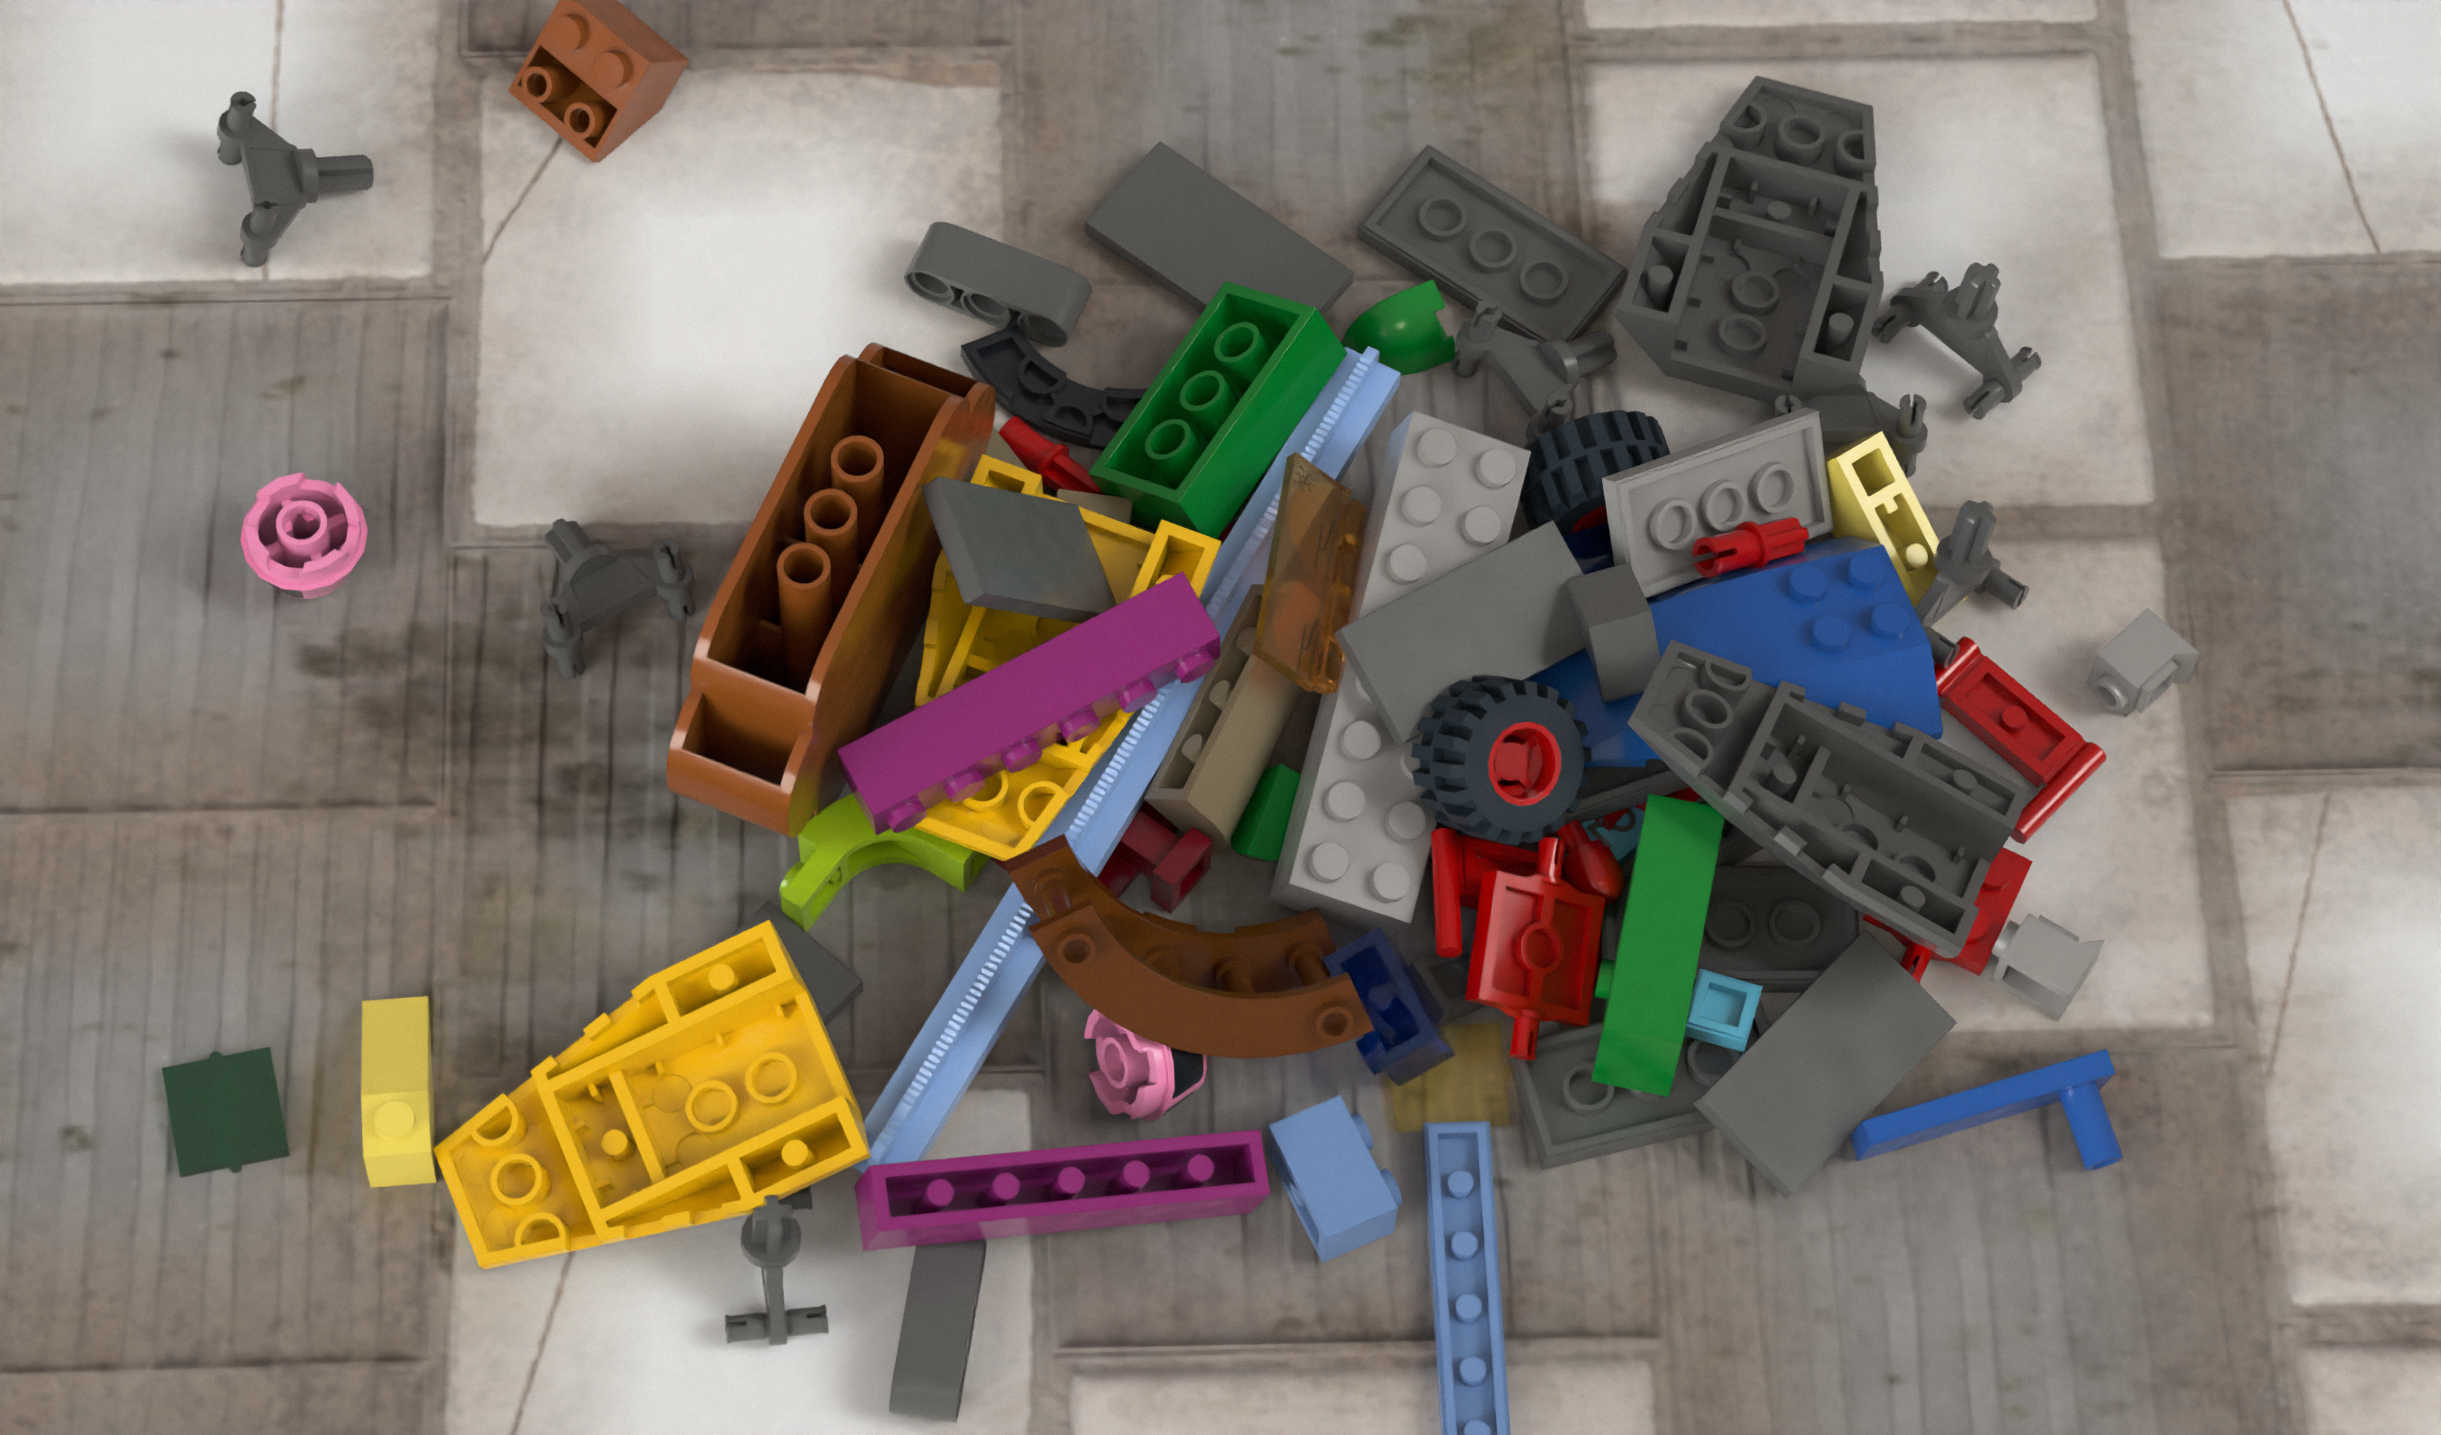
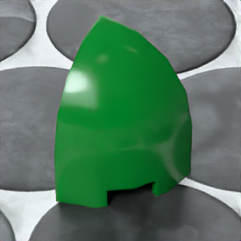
(1404, 330)
(1267, 815)

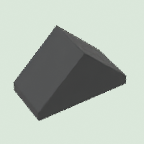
(1616, 630)

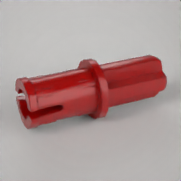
(1046, 458)
(1750, 546)

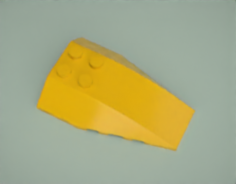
(972, 640)
(662, 1113)

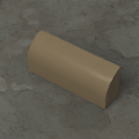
(1225, 736)

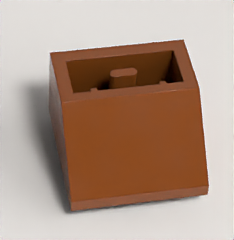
(597, 74)

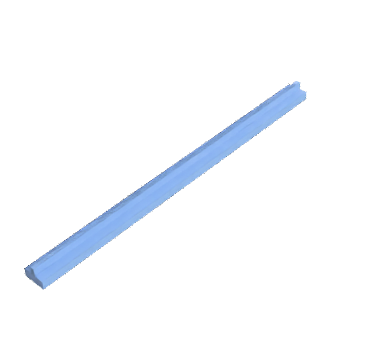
(1100, 811)

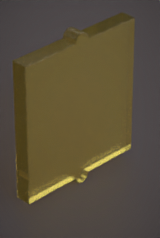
(1459, 1089)

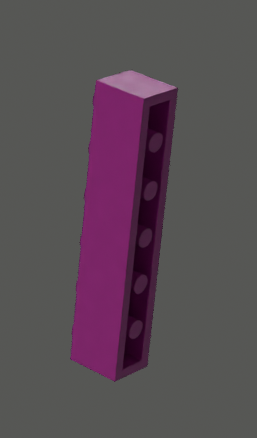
(1030, 704)
(1061, 1189)

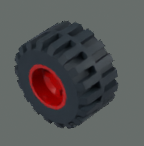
(1572, 459)
(1501, 759)

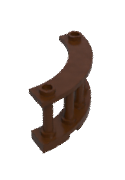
(1183, 983)

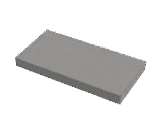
(1710, 489)

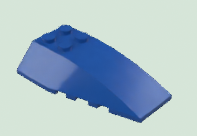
(1814, 619)

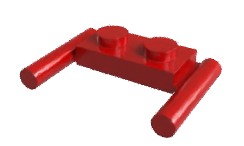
(2018, 731)
(1457, 880)

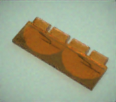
(1310, 577)

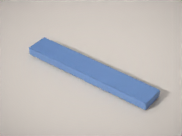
(1465, 1279)

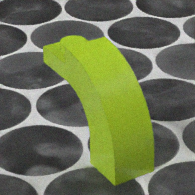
(843, 844)

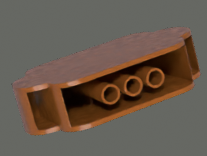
(825, 590)

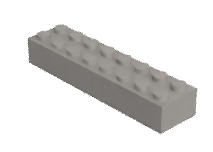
(1357, 816)

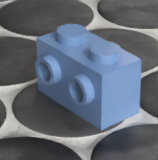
(1333, 1178)

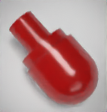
(1591, 864)

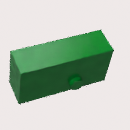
(1219, 410)
(1657, 946)

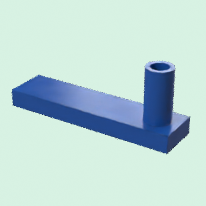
(2071, 1082)

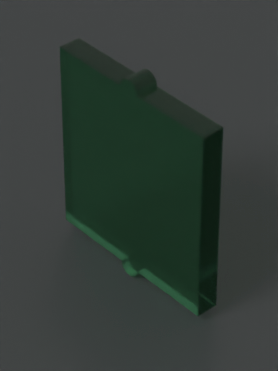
(225, 1112)

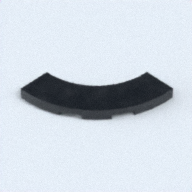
(1043, 394)

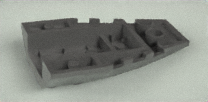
(1765, 251)
(1843, 801)

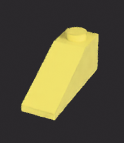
(1878, 505)
(397, 1092)

